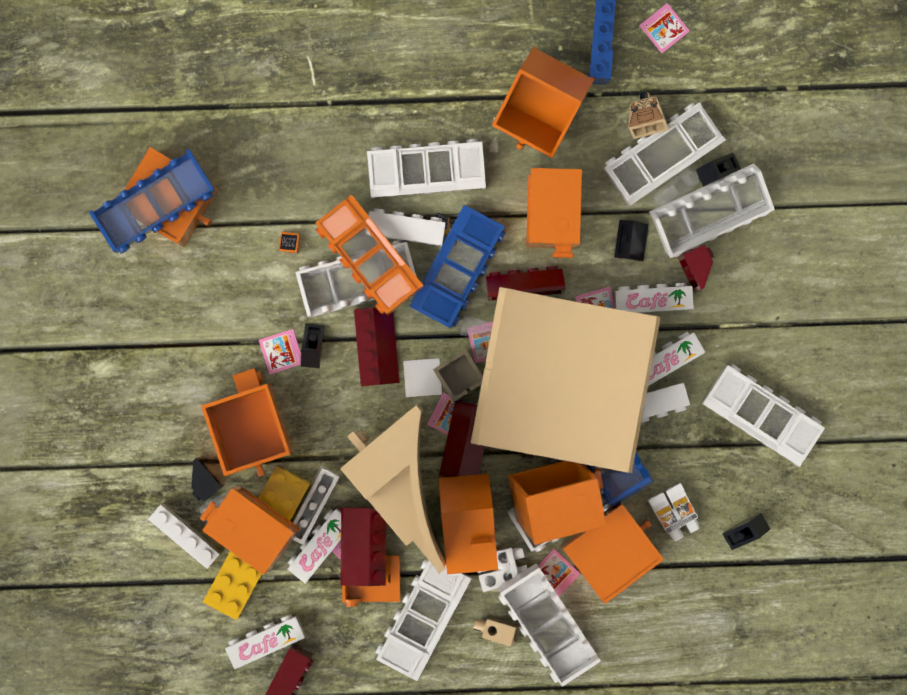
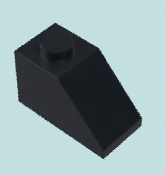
(718, 169)
(312, 346)
(203, 481)
(746, 531)

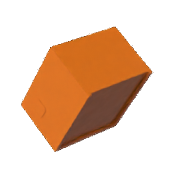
(542, 102)
(554, 210)
(182, 228)
(247, 430)
(557, 500)
(468, 524)
(249, 529)
(613, 554)

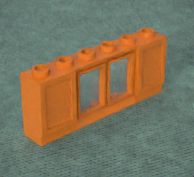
(368, 255)

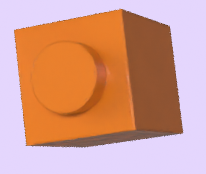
(248, 380)

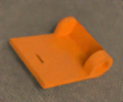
(390, 593)

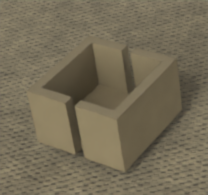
(459, 375)

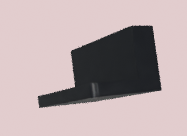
(631, 240)

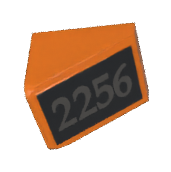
(289, 242)

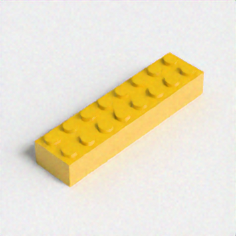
(236, 577)

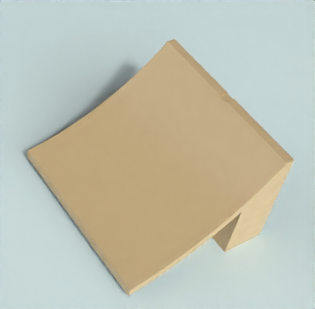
(565, 380)
(391, 480)

